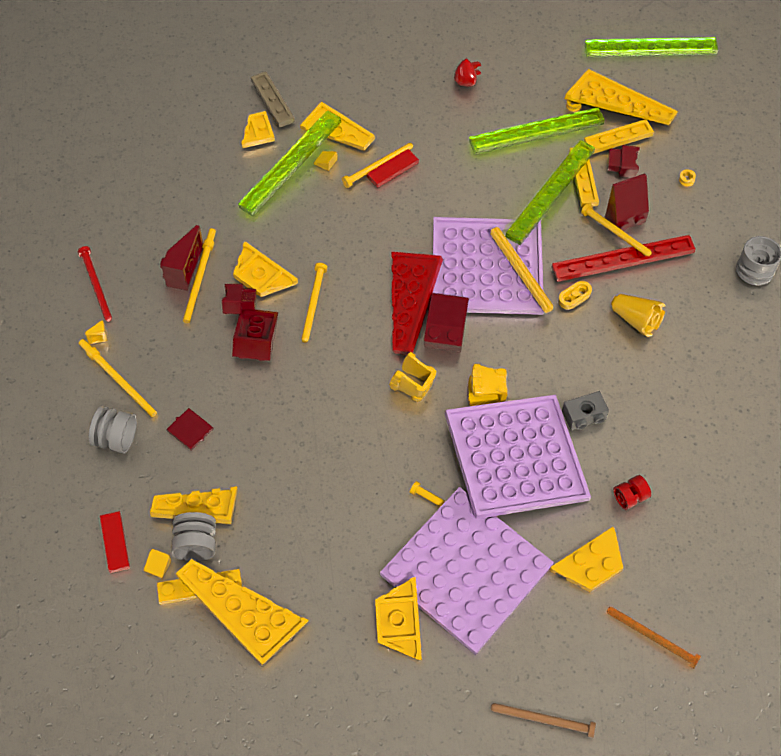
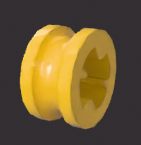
(576, 107)
(682, 179)

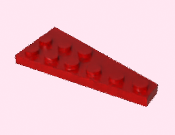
(411, 292)

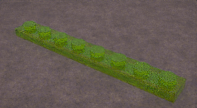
(651, 47)
(536, 130)
(289, 163)
(549, 192)

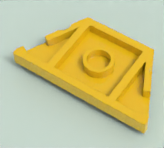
(261, 273)
(592, 563)
(399, 619)

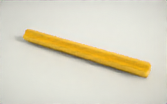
(522, 270)

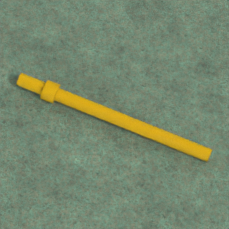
(208, 245)
(95, 355)

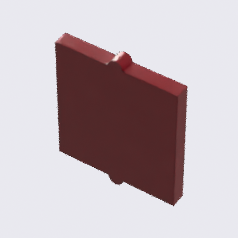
(189, 429)

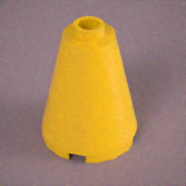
(639, 312)

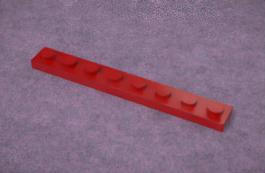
(622, 258)

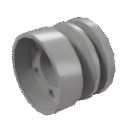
(758, 260)
(112, 429)
(193, 536)

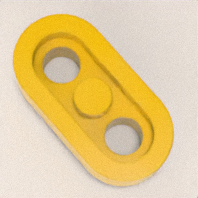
(573, 296)

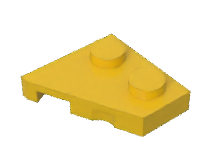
(258, 130)

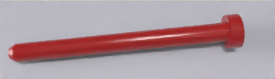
(84, 252)

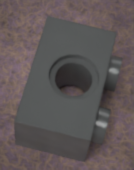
(592, 403)

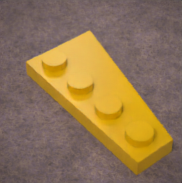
(346, 133)
(216, 503)

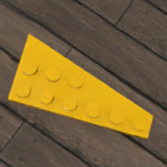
(609, 95)
(247, 615)

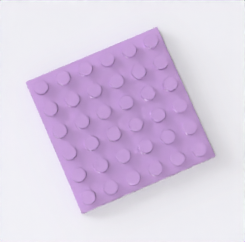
(479, 269)
(516, 456)
(468, 570)

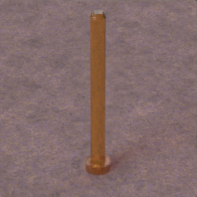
(654, 637)

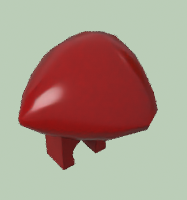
(466, 74)

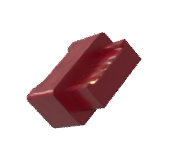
(624, 161)
(238, 299)

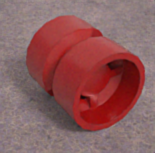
(632, 492)

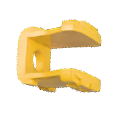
(416, 368)
(487, 385)

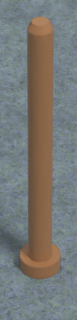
(547, 719)

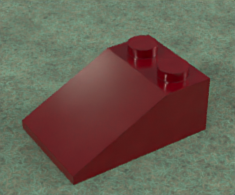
(628, 202)
(182, 260)
(446, 322)
(255, 335)

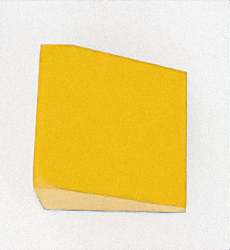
(326, 160)
(97, 333)
(157, 563)

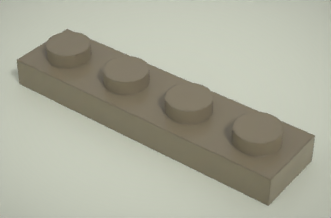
(272, 99)

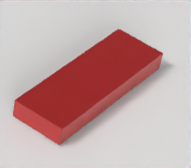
(392, 168)
(114, 542)

